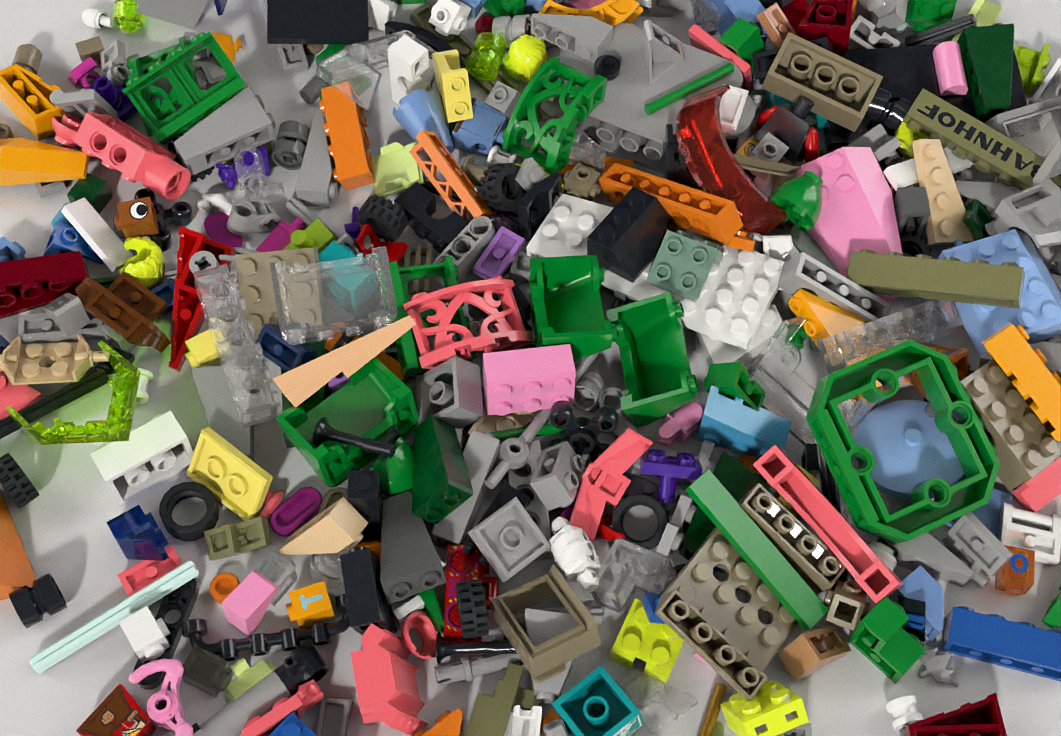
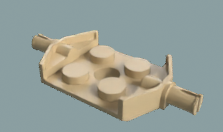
(69, 361)

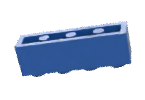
(1003, 642)

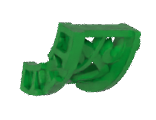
(139, 67)
(541, 88)

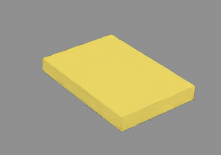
(229, 475)

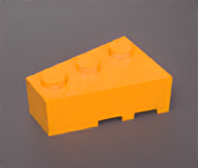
(29, 100)

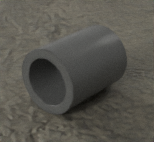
(312, 90)

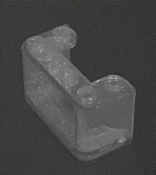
(334, 297)

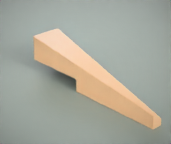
(310, 377)

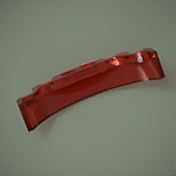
(714, 165)

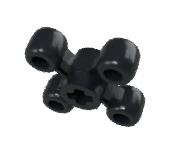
(180, 214)
(582, 431)

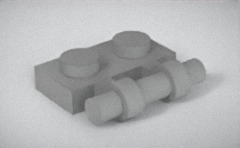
(979, 545)

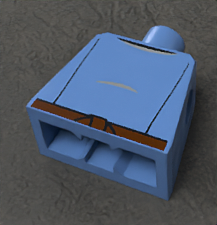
(480, 132)

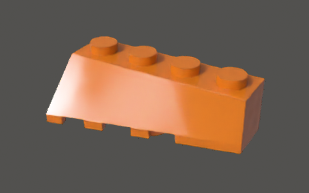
(348, 139)
(14, 564)

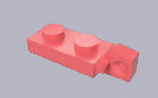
(305, 698)

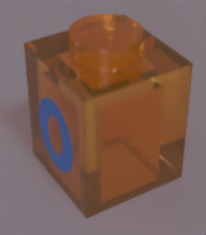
(1018, 573)

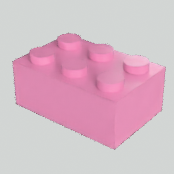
(528, 379)

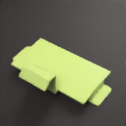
(247, 677)

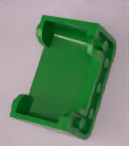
(569, 304)
(653, 358)
(363, 408)

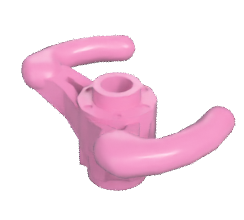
(165, 706)

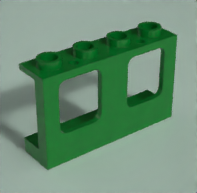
(196, 103)
(406, 344)

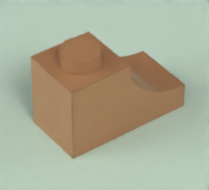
(813, 651)

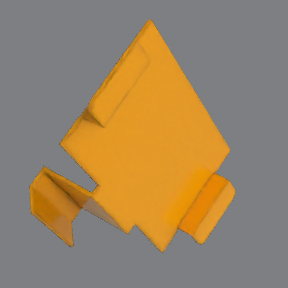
(225, 42)

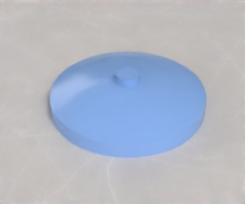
(906, 448)

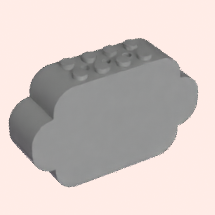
(621, 119)

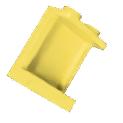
(452, 85)

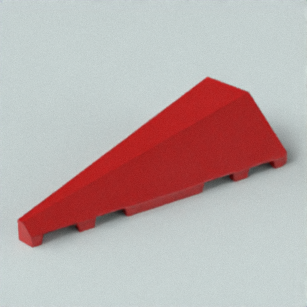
(187, 309)

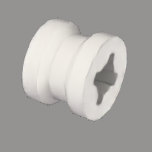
(903, 712)

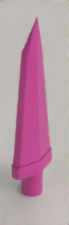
(280, 236)

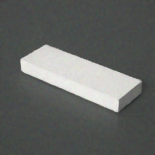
(97, 233)

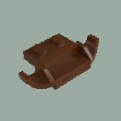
(126, 309)

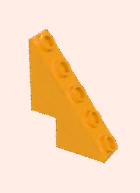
(822, 317)

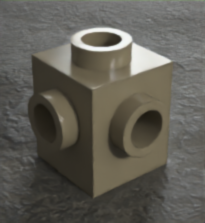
(582, 182)
(846, 604)

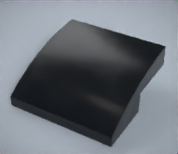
(537, 204)

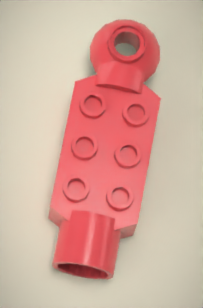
(125, 150)

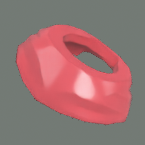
(427, 630)

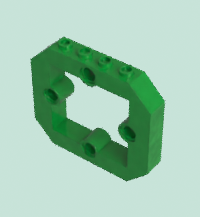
(966, 437)

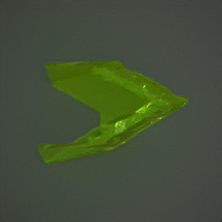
(119, 417)

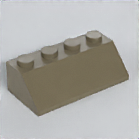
(833, 83)

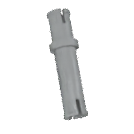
(473, 667)

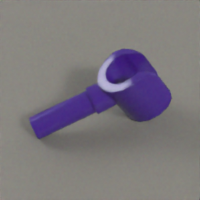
(354, 227)

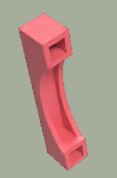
(828, 523)

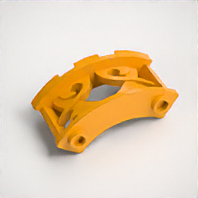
(611, 11)

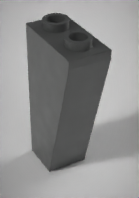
(407, 552)

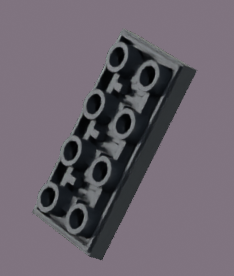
(317, 22)

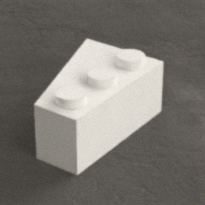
(716, 351)

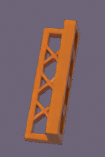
(453, 174)

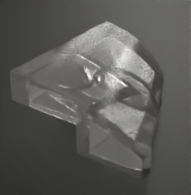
(655, 699)

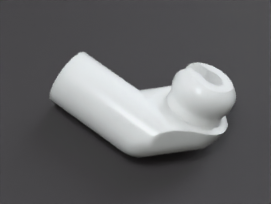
(214, 201)

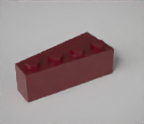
(828, 20)
(38, 281)

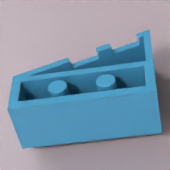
(741, 427)

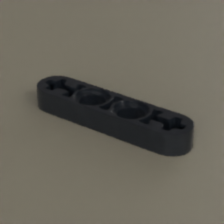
(189, 599)

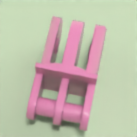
(680, 424)

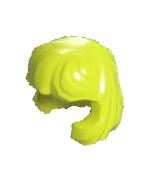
(525, 57)
(147, 265)

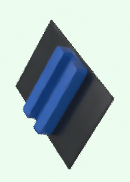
(916, 611)

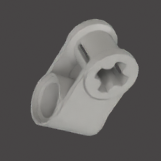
(251, 215)

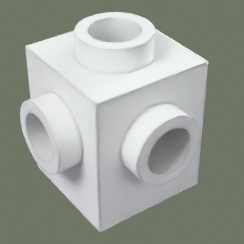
(449, 16)

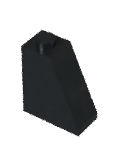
(366, 497)
(365, 592)

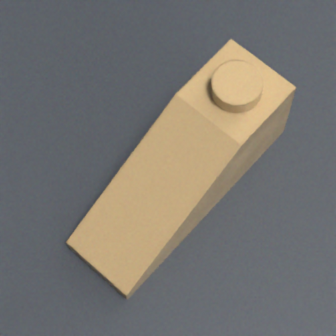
(327, 532)

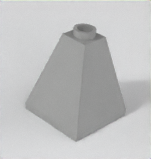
(539, 628)

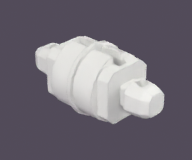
(575, 554)

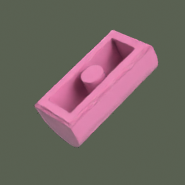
(950, 69)

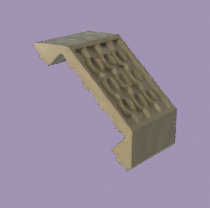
(719, 624)

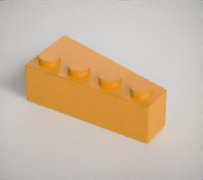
(1028, 374)

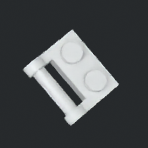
(1045, 543)

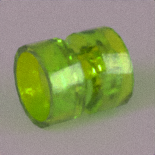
(486, 56)

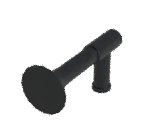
(384, 446)
(446, 647)

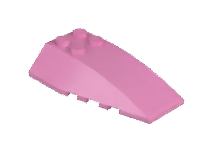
(855, 207)

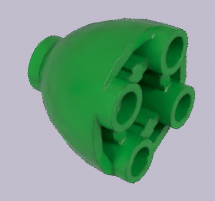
(800, 200)
(396, 472)

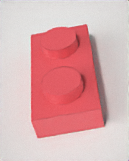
(148, 571)

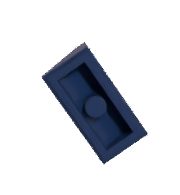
(280, 351)

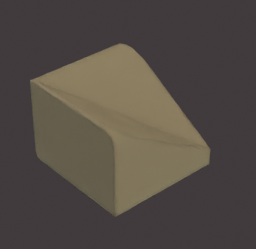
(90, 48)

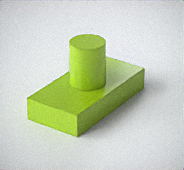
(313, 236)

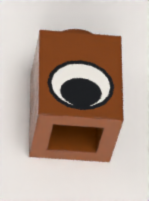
(136, 218)

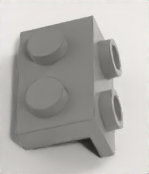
(879, 141)

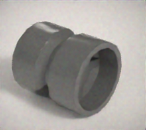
(290, 144)

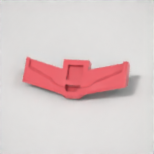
(605, 481)

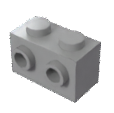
(558, 475)

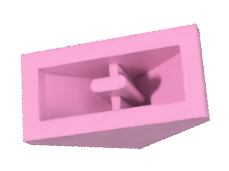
(249, 602)

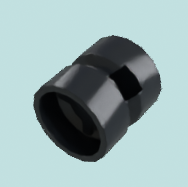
(887, 109)
(35, 601)

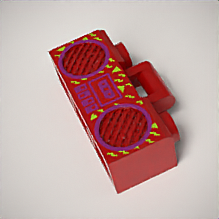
(463, 568)

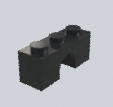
(418, 207)

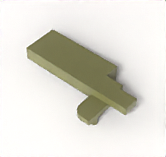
(491, 713)

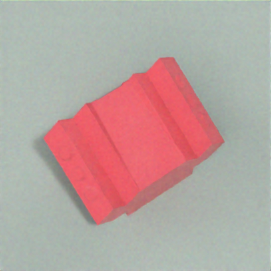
(387, 682)

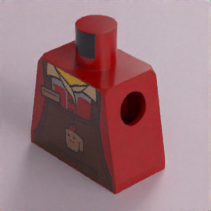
(117, 717)

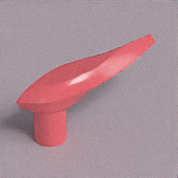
(272, 501)

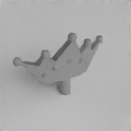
(936, 666)

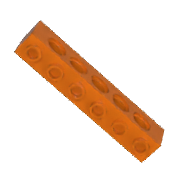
(687, 206)

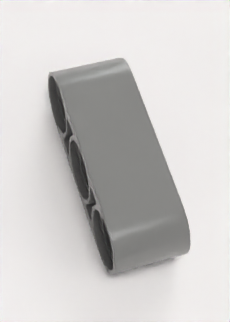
(473, 241)

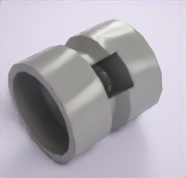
(512, 29)

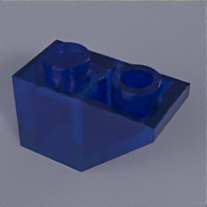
(137, 536)

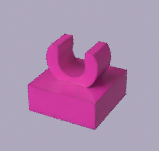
(82, 72)

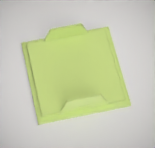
(395, 169)

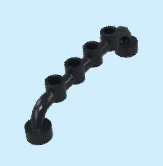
(259, 643)

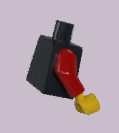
(791, 127)

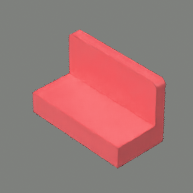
(1041, 488)

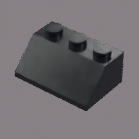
(630, 234)

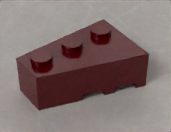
(973, 719)

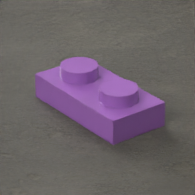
(498, 254)

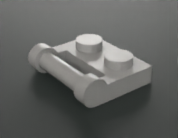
(81, 102)

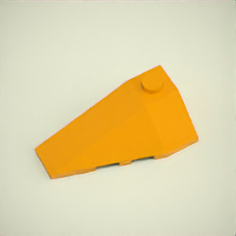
(38, 162)

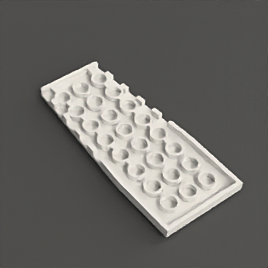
(730, 301)

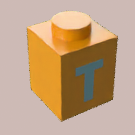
(310, 605)

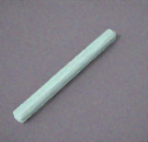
(112, 617)

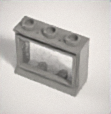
(1032, 126)

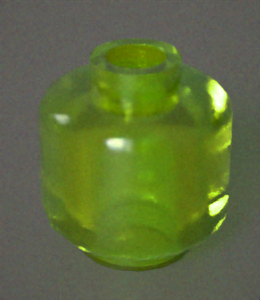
(126, 16)

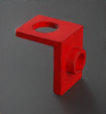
(394, 249)

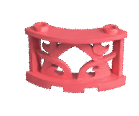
(509, 324)

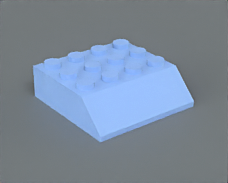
(1040, 297)

